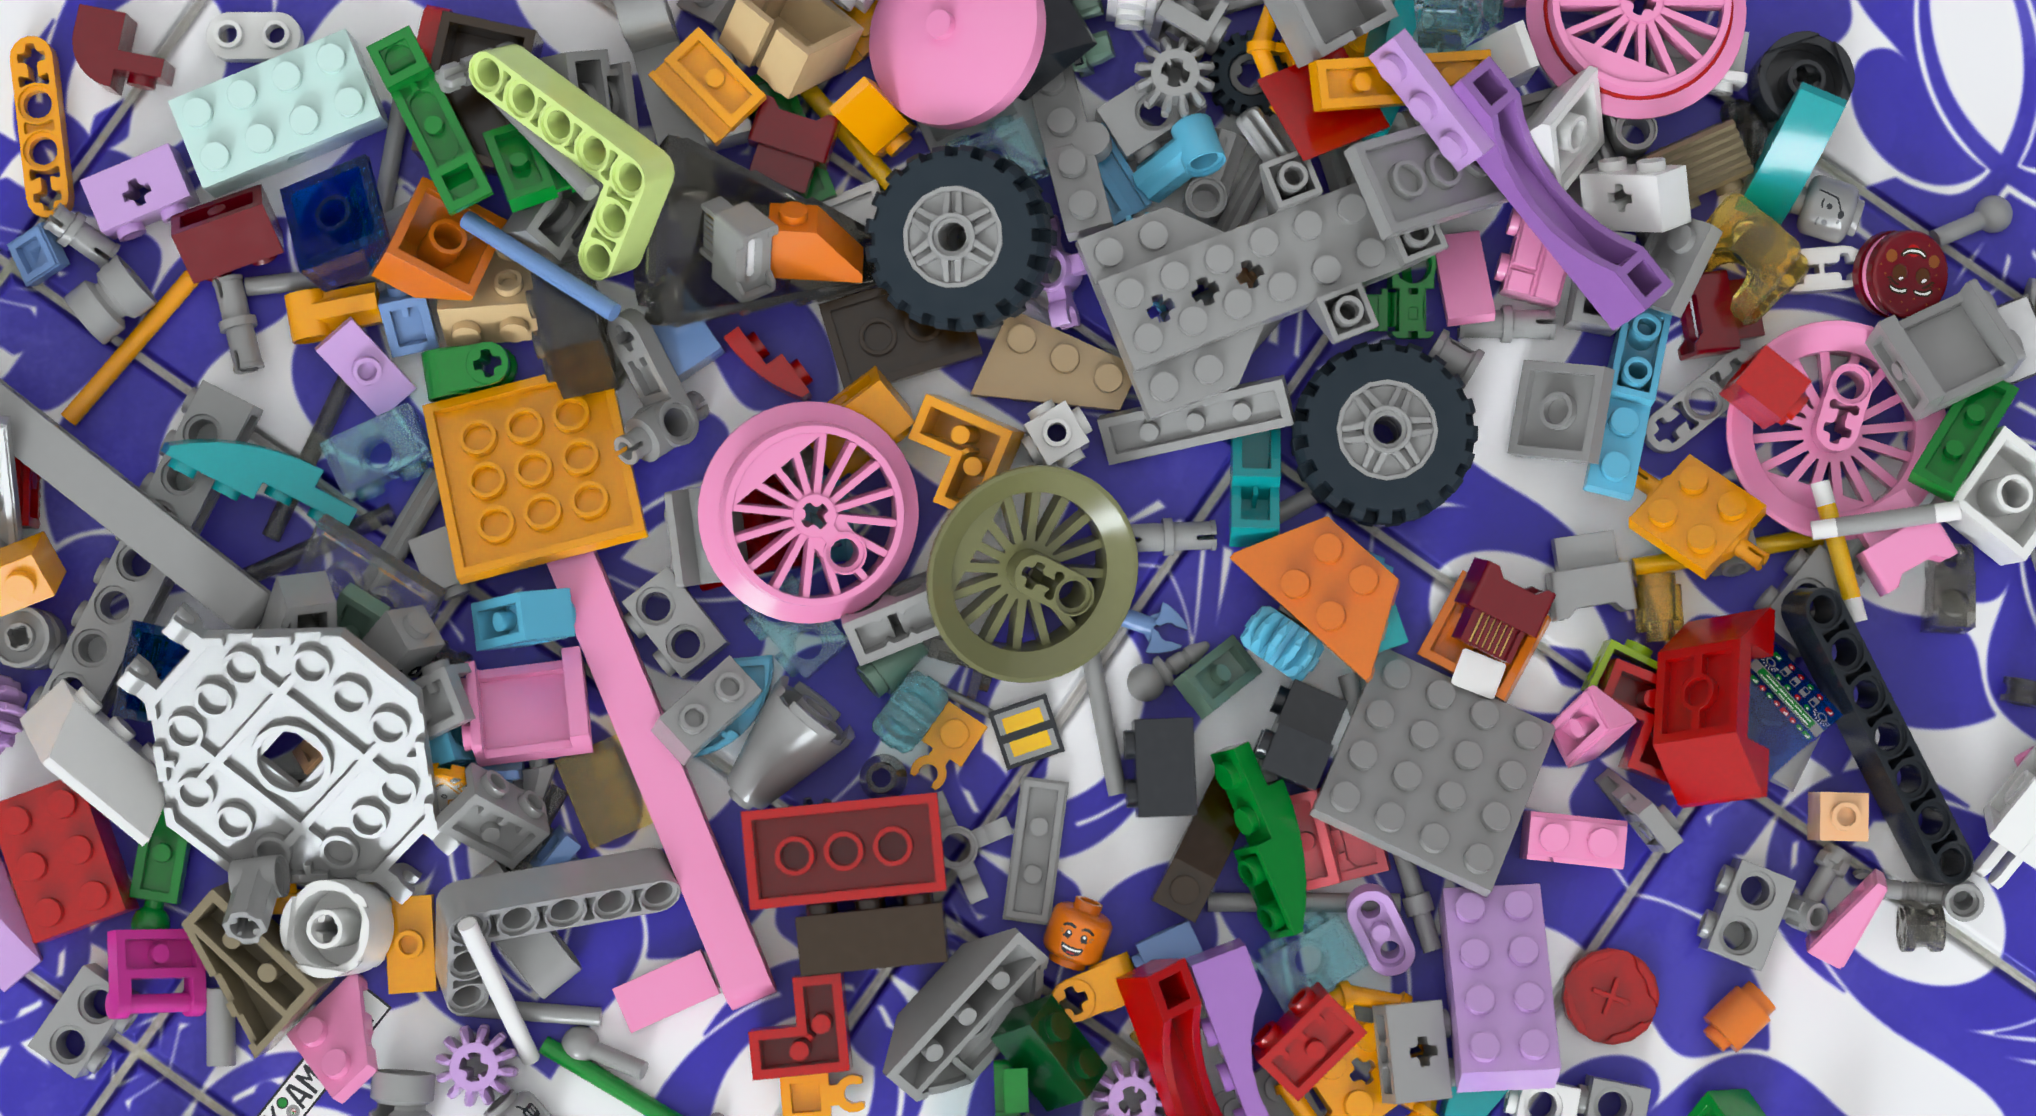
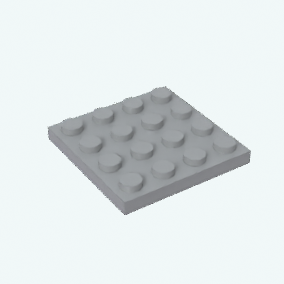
(1433, 772)

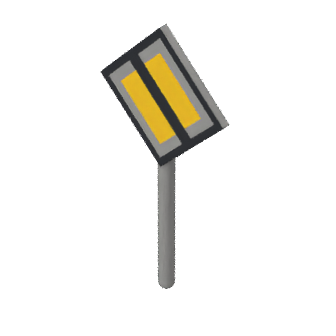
(1023, 729)

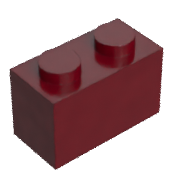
(227, 234)

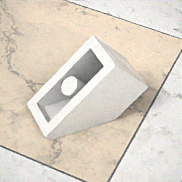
(1511, 52)

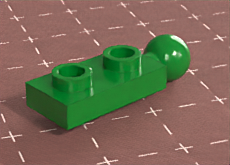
(159, 876)

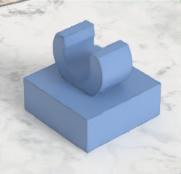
(558, 849)

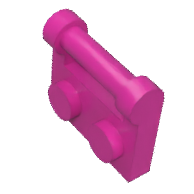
(153, 955)

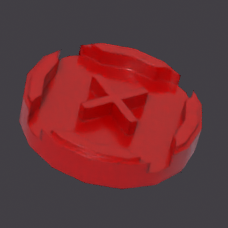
(1610, 996)

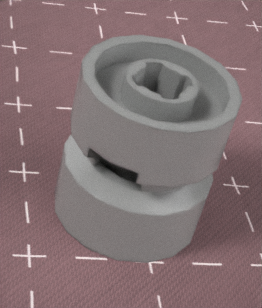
(106, 303)
(30, 638)
(402, 1092)

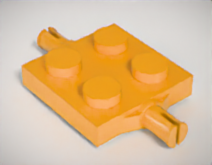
(1698, 517)

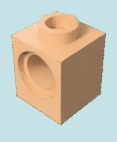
(1838, 816)

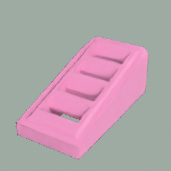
(1847, 922)

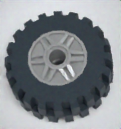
(918, 231)
(1412, 398)

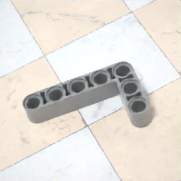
(651, 38)
(542, 902)

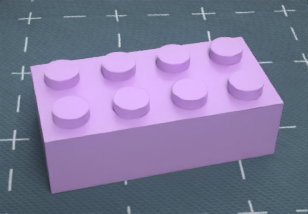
(1499, 989)

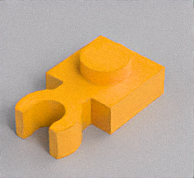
(952, 738)
(815, 1095)

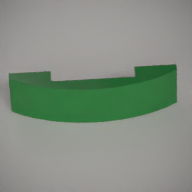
(430, 120)

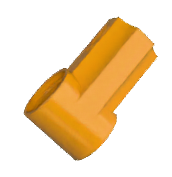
(317, 314)

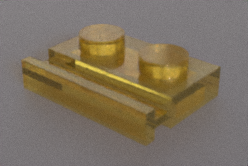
(604, 792)

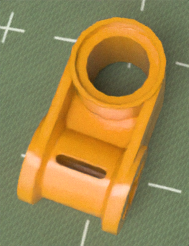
(1098, 987)

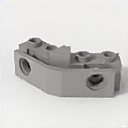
(559, 224)

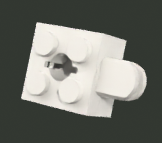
(2011, 825)

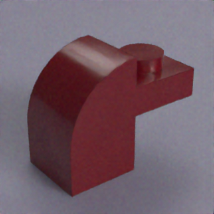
(103, 50)

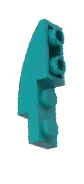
(244, 466)

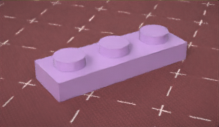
(1431, 100)

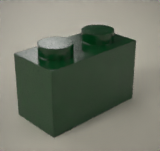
(1057, 1055)

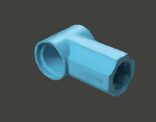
(1189, 154)

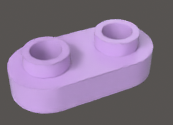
(1380, 926)

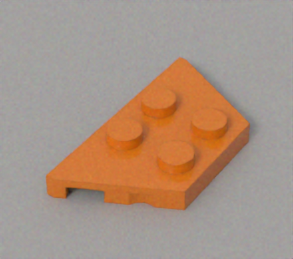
(1327, 587)

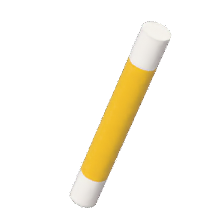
(1839, 553)

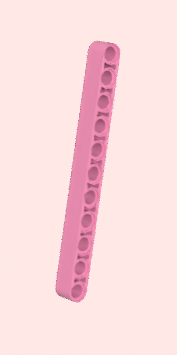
(664, 782)

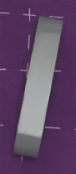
(1666, 413)

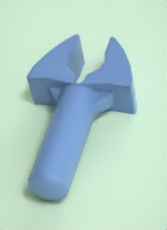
(1145, 625)

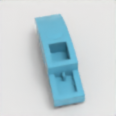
(1637, 364)

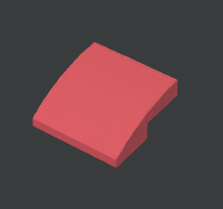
(1330, 852)

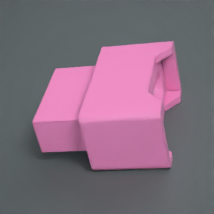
(1899, 550)

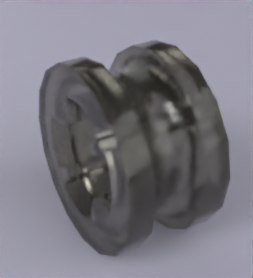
(2019, 692)

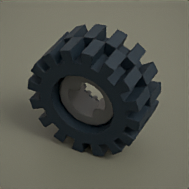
(1228, 65)

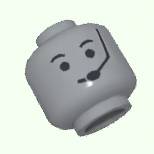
(1828, 209)

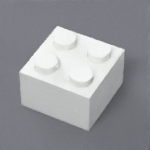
(2000, 500)

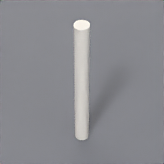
(498, 990)

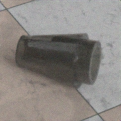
(897, 772)

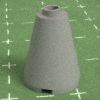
(786, 744)

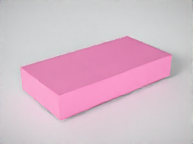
(1464, 280)
(666, 991)

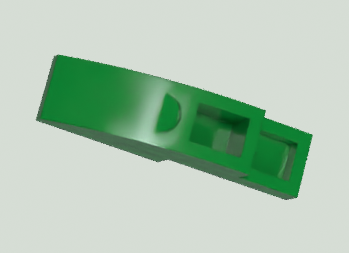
(1274, 856)

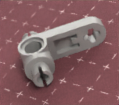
(668, 412)

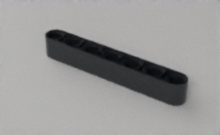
(1896, 747)

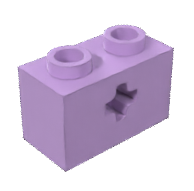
(115, 190)

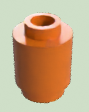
(1738, 1017)

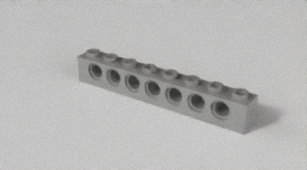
(147, 593)

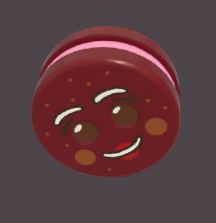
(1899, 273)

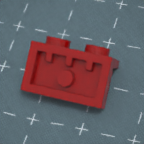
(1306, 1040)

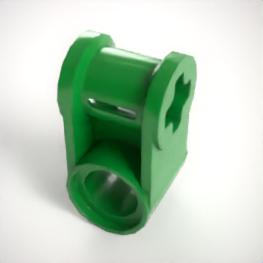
(460, 370)

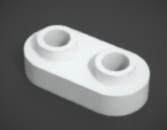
(253, 35)

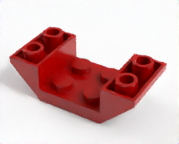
(1705, 709)

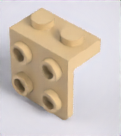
(495, 312)

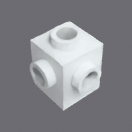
(1052, 453)

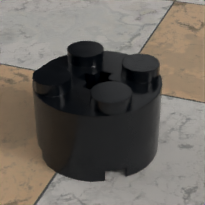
(1803, 57)

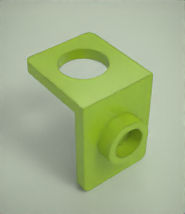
(1630, 651)

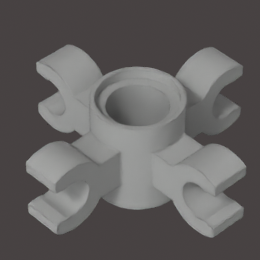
(978, 838)

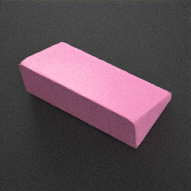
(1590, 726)

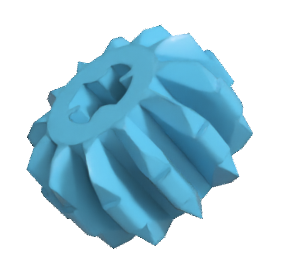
(1282, 643)

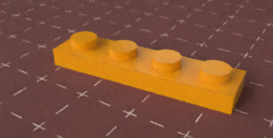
(1358, 84)

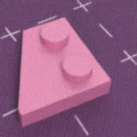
(338, 1039)

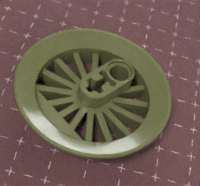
(1087, 614)

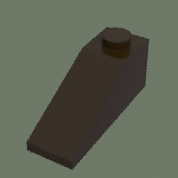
(1199, 855)

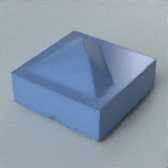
(37, 255)

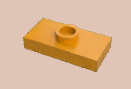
(413, 946)

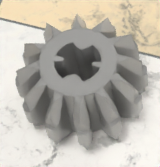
(1158, 82)

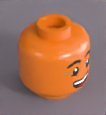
(1077, 933)

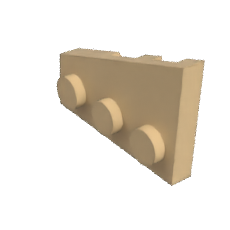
(1045, 364)

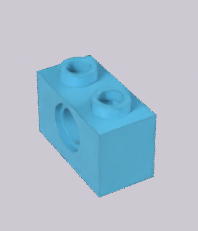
(523, 619)

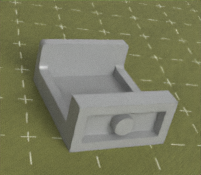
(1946, 350)

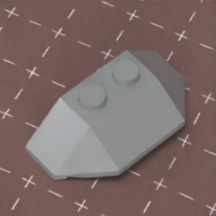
(948, 1026)

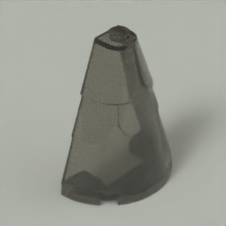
(678, 279)

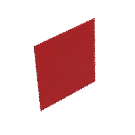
(1316, 131)

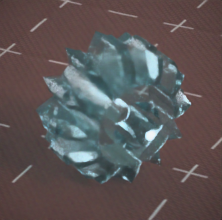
(910, 712)

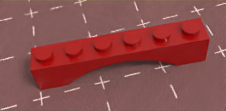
(1167, 1025)

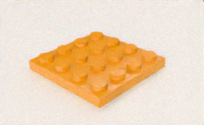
(531, 476)

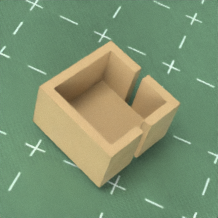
(791, 41)

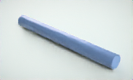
(540, 266)

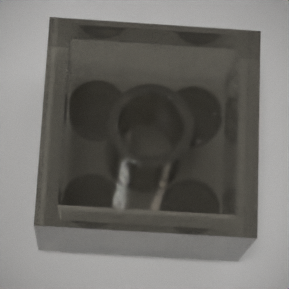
(571, 338)

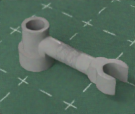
(1944, 895)

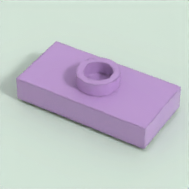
(365, 367)

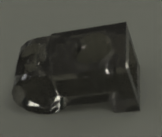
(1950, 594)

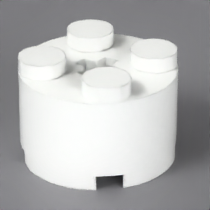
(362, 934)

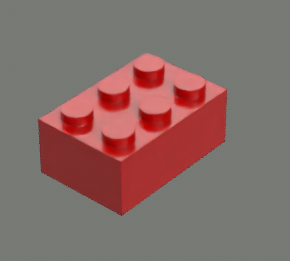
(62, 861)

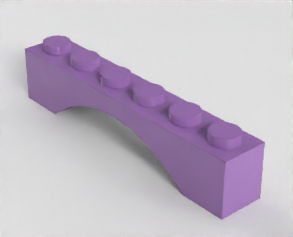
(1607, 268)
(1230, 999)

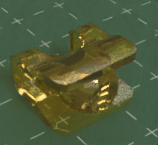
(1762, 247)

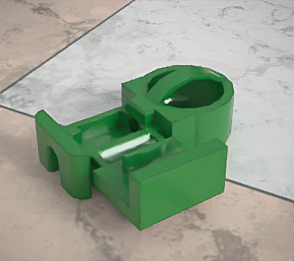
(1406, 306)
(1010, 1089)

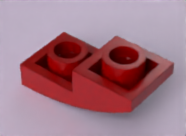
(779, 373)

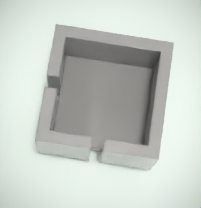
(1322, 26)

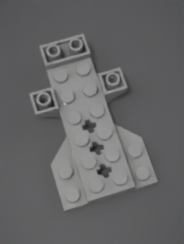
(1305, 256)

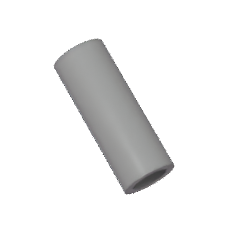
(219, 1030)

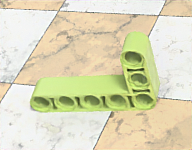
(621, 158)

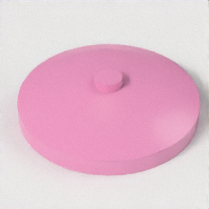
(955, 58)

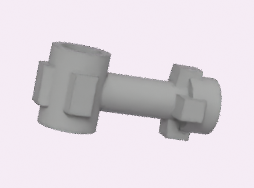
(1807, 910)

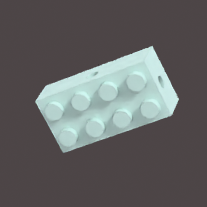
(279, 113)

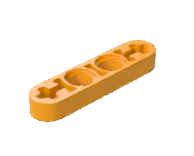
(49, 127)

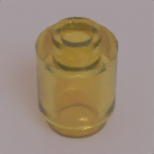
(1658, 606)

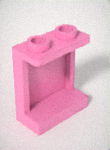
(528, 711)

